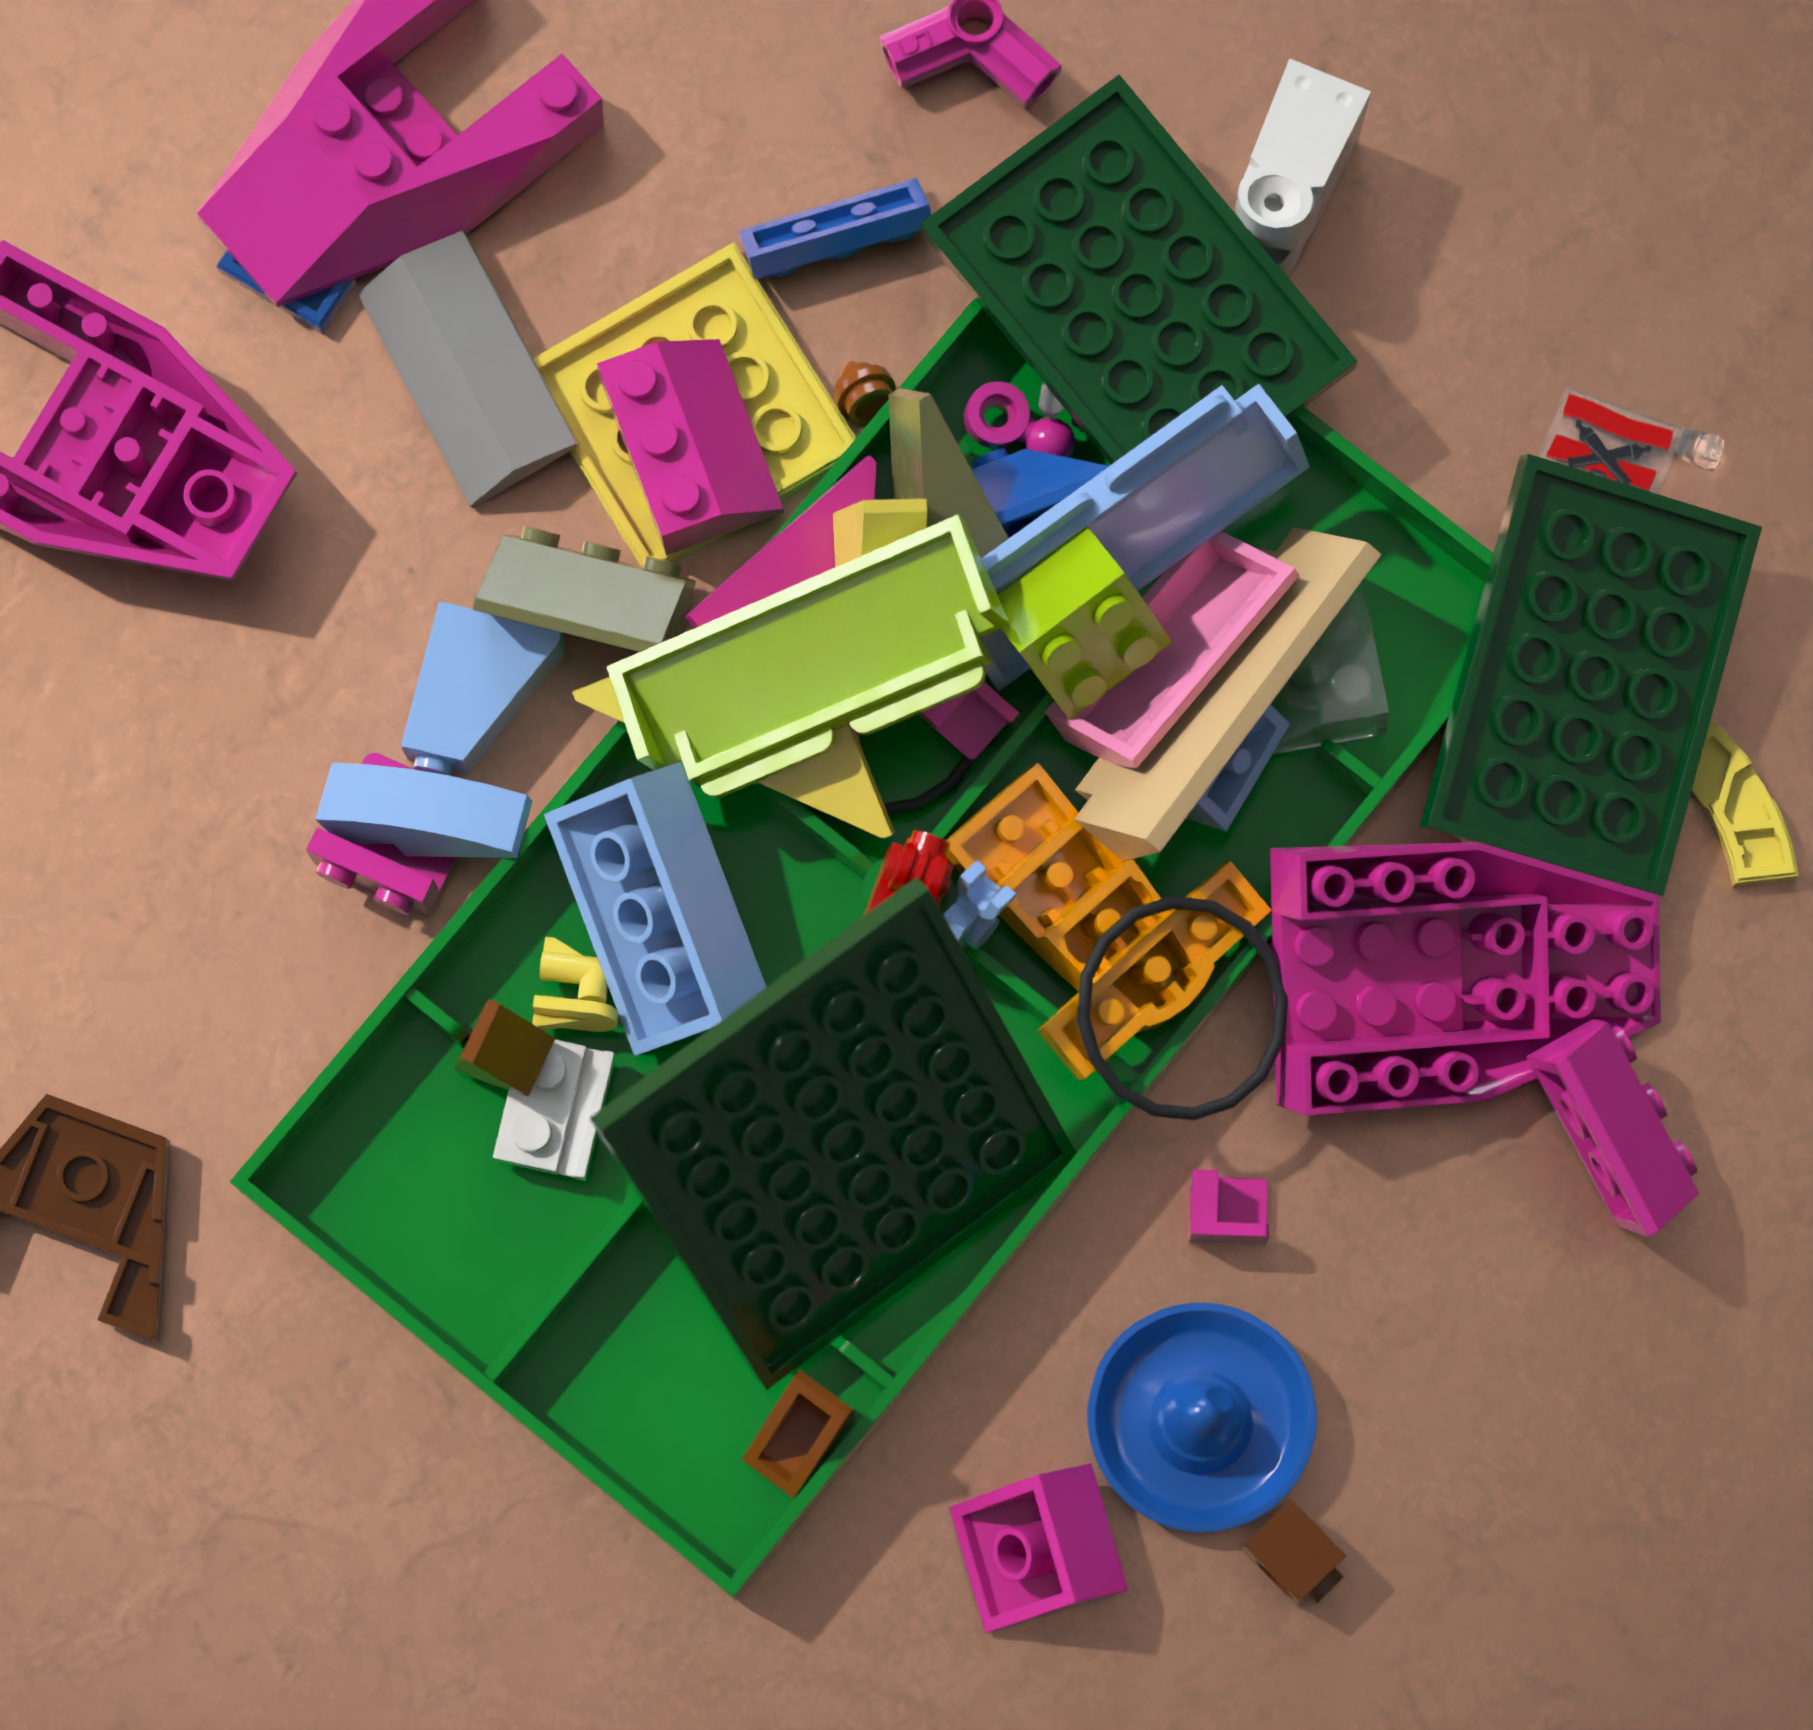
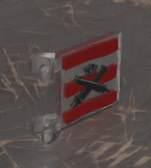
(1623, 442)

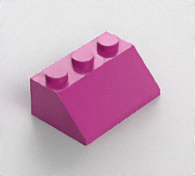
(689, 440)
(1616, 1126)

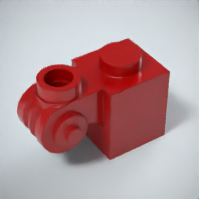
(919, 858)

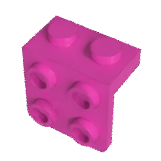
(397, 879)

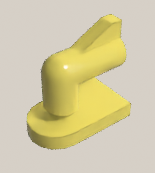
(586, 1013)

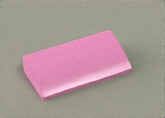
(1208, 611)

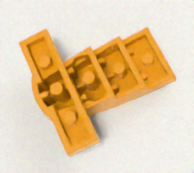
(1074, 892)

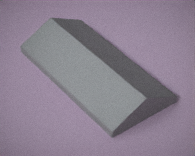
(467, 367)

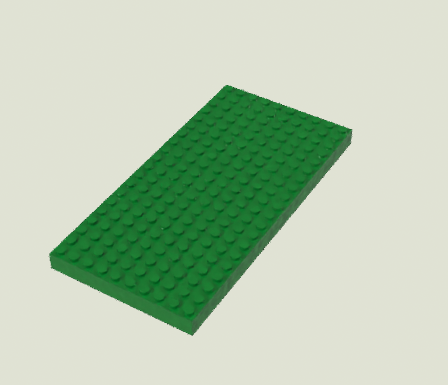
(565, 1286)

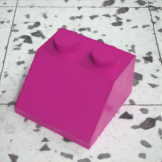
(1038, 1547)

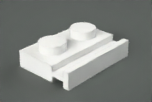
(552, 1125)

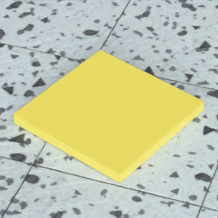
(781, 392)

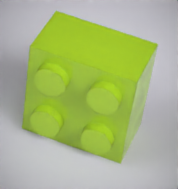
(1080, 623)

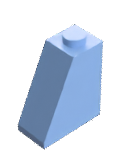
(473, 685)

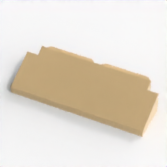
(1144, 806)

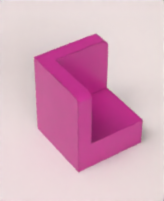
(971, 719)
(1227, 1209)

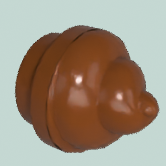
(862, 391)

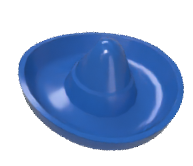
(1201, 1417)

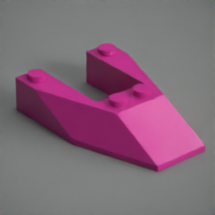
(366, 170)
(135, 442)

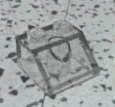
(1336, 686)

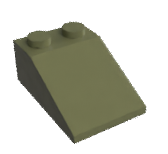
(933, 468)

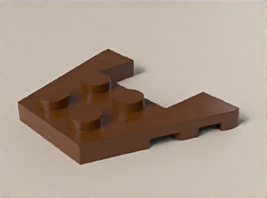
(99, 1187)

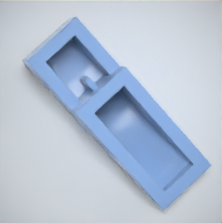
(422, 812)

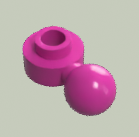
(1045, 435)

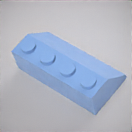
(656, 906)

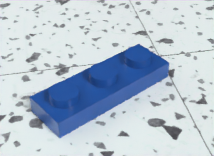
(835, 229)

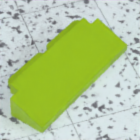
(821, 655)

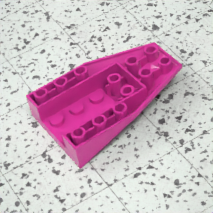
(1444, 969)

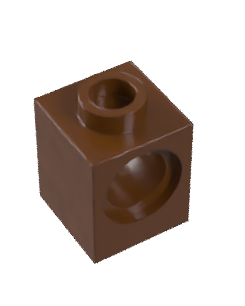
(1296, 1555)

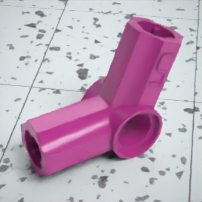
(1001, 52)

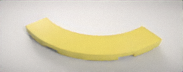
(1742, 814)

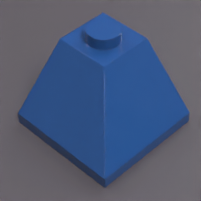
(1029, 483)

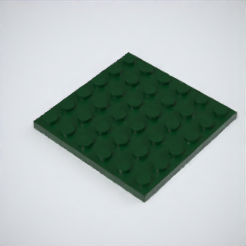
(837, 1134)

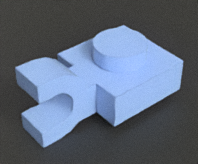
(976, 908)

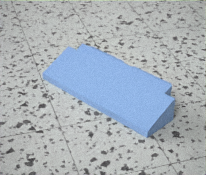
(1159, 499)

